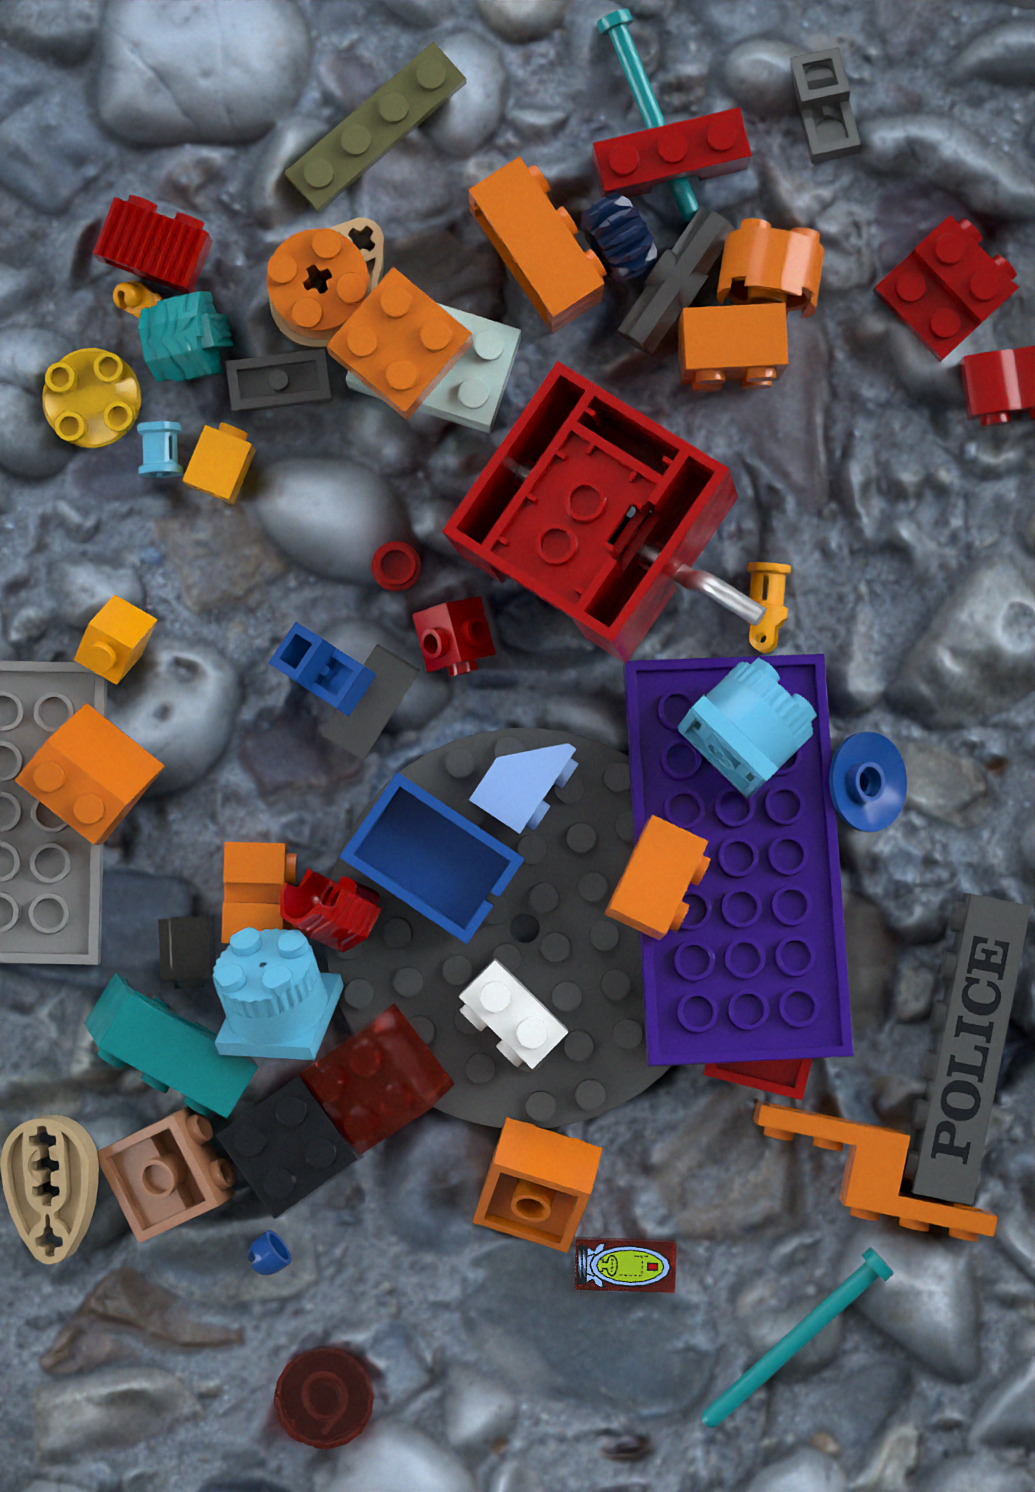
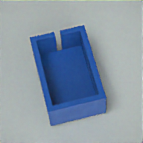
(431, 857)

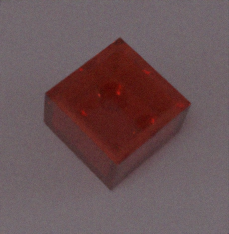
(377, 1079)

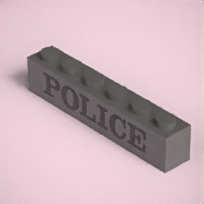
(966, 1047)

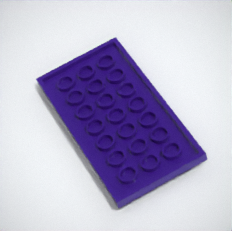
(764, 931)

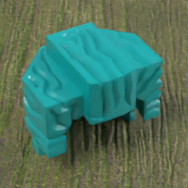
(184, 337)

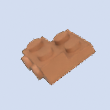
(167, 1173)

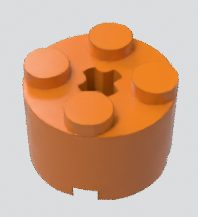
(312, 255)
(772, 267)

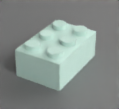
(477, 381)

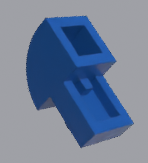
(322, 668)

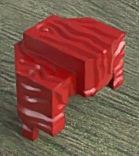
(330, 910)

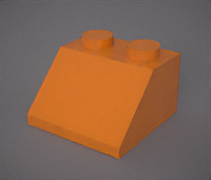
(90, 774)
(537, 1185)

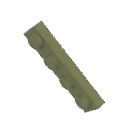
(375, 127)

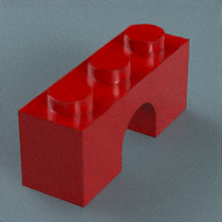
(696, 146)

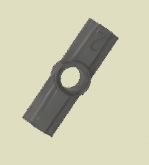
(675, 281)

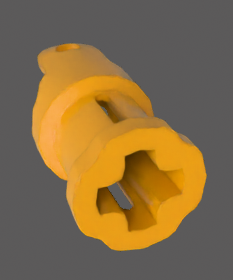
(775, 612)

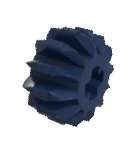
(618, 237)

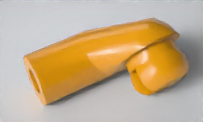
(134, 296)

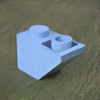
(519, 782)

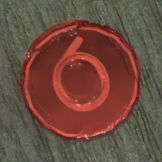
(324, 1397)

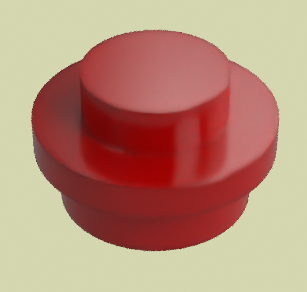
(396, 566)

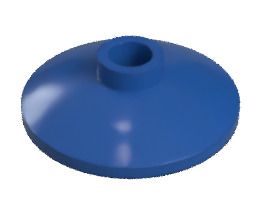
(868, 781)

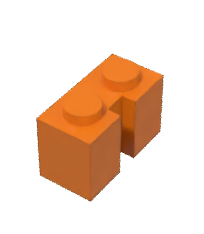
(657, 879)
(253, 885)

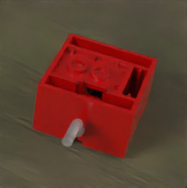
(559, 503)

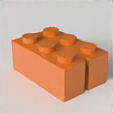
(537, 243)

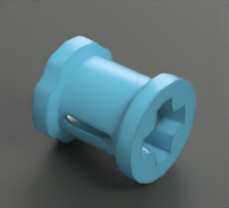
(160, 449)

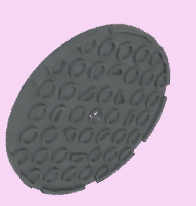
(577, 966)

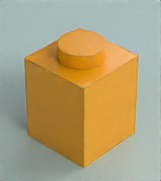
(220, 462)
(115, 639)

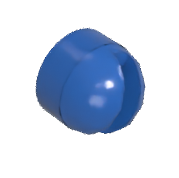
(268, 1254)

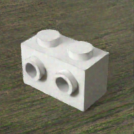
(513, 1014)

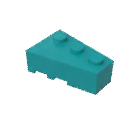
(167, 1049)

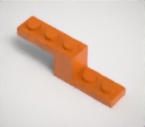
(874, 1171)

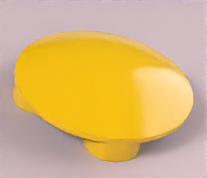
(91, 397)

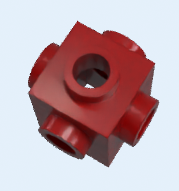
(454, 636)

